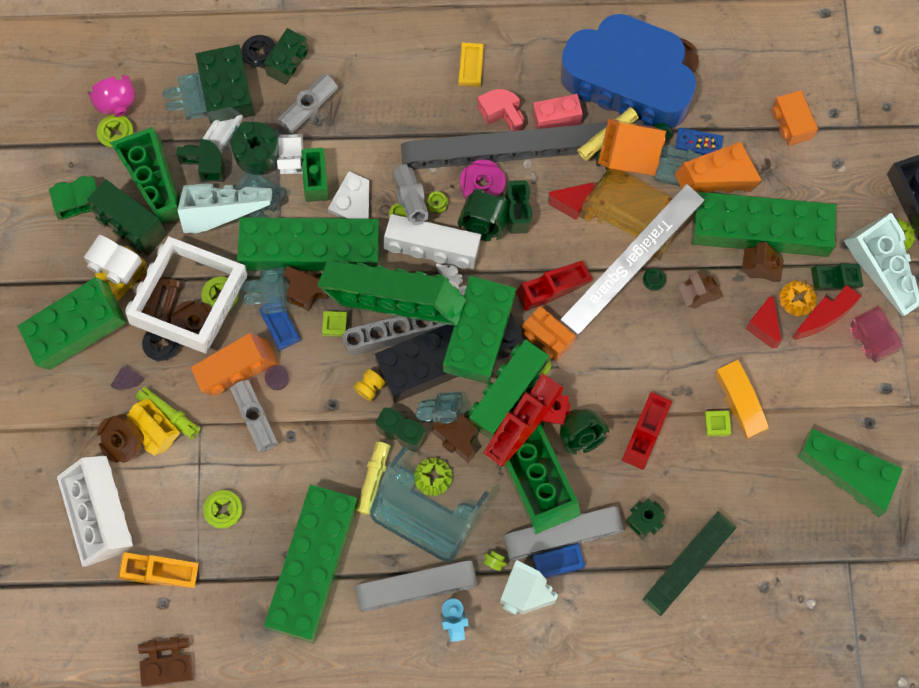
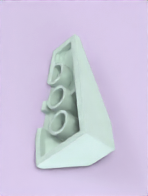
(208, 207)
(883, 256)
(526, 590)

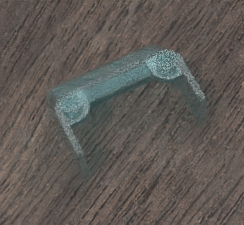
(420, 518)

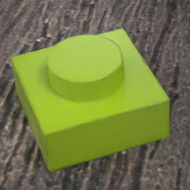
(334, 323)
(717, 423)

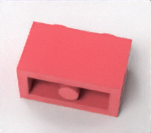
(557, 112)

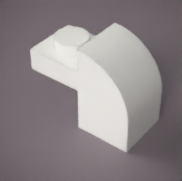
(290, 153)

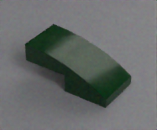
(836, 278)

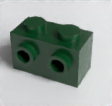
(286, 56)

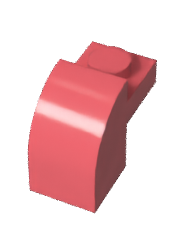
(501, 104)

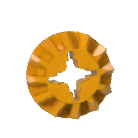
(798, 308)

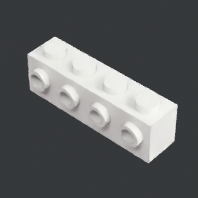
(432, 242)

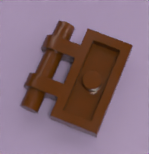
(165, 670)

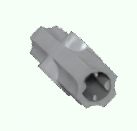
(316, 94)
(410, 194)
(248, 403)

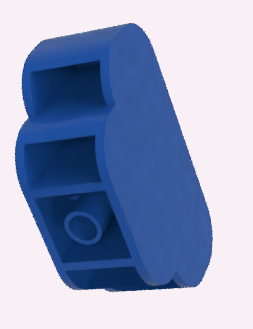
(631, 67)

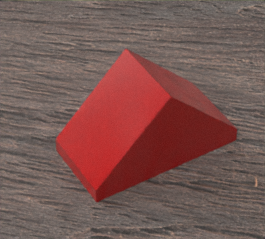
(570, 199)
(765, 324)

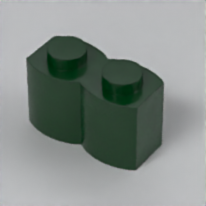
(519, 208)
(405, 431)

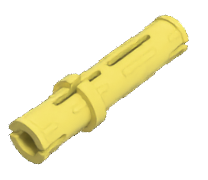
(595, 143)
(374, 473)

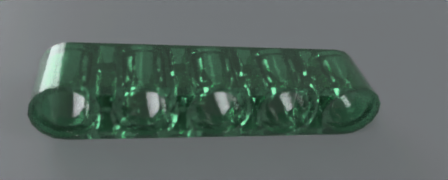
(689, 563)

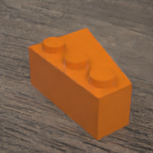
(720, 170)
(234, 363)

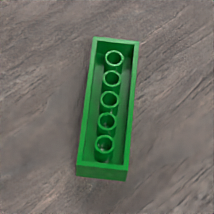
(748, 220)
(306, 242)
(392, 292)
(311, 564)

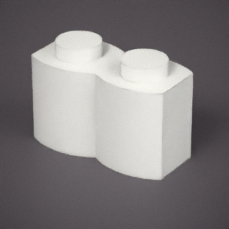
(112, 260)

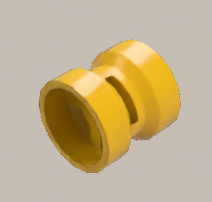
(368, 385)

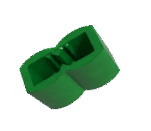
(71, 198)

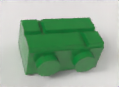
(314, 174)

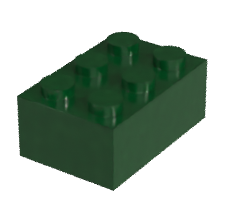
(224, 83)
(126, 218)

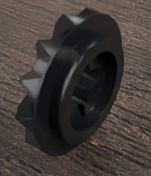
(254, 44)
(152, 349)

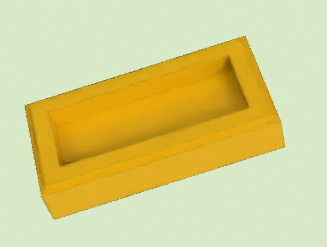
(471, 64)

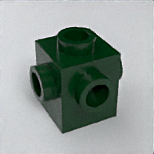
(641, 525)

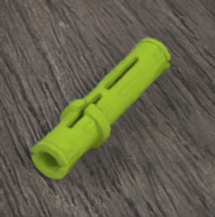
(177, 418)

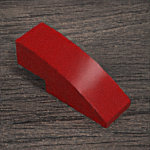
(553, 285)
(827, 313)
(646, 431)

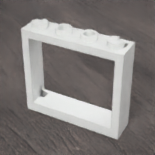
(219, 311)

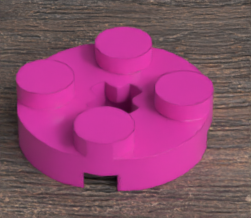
(482, 169)

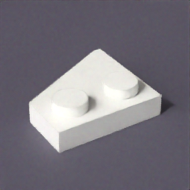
(351, 198)

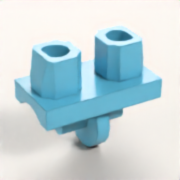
(454, 619)

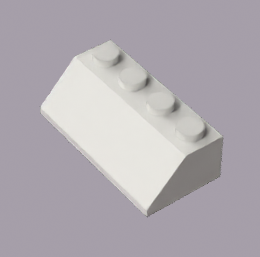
(94, 510)

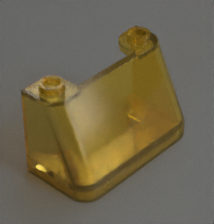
(625, 204)

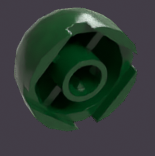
(583, 430)

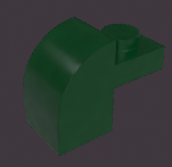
(207, 157)

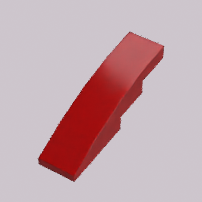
(523, 421)

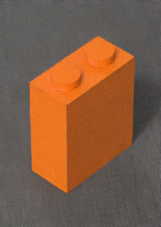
(631, 147)

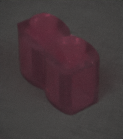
(876, 335)

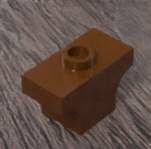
(762, 262)
(303, 288)
(699, 290)
(457, 436)

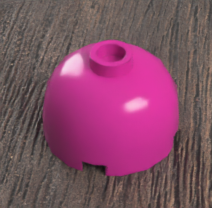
(113, 96)

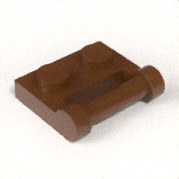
(153, 302)

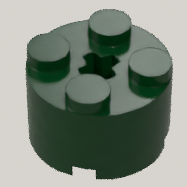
(255, 147)
(484, 214)

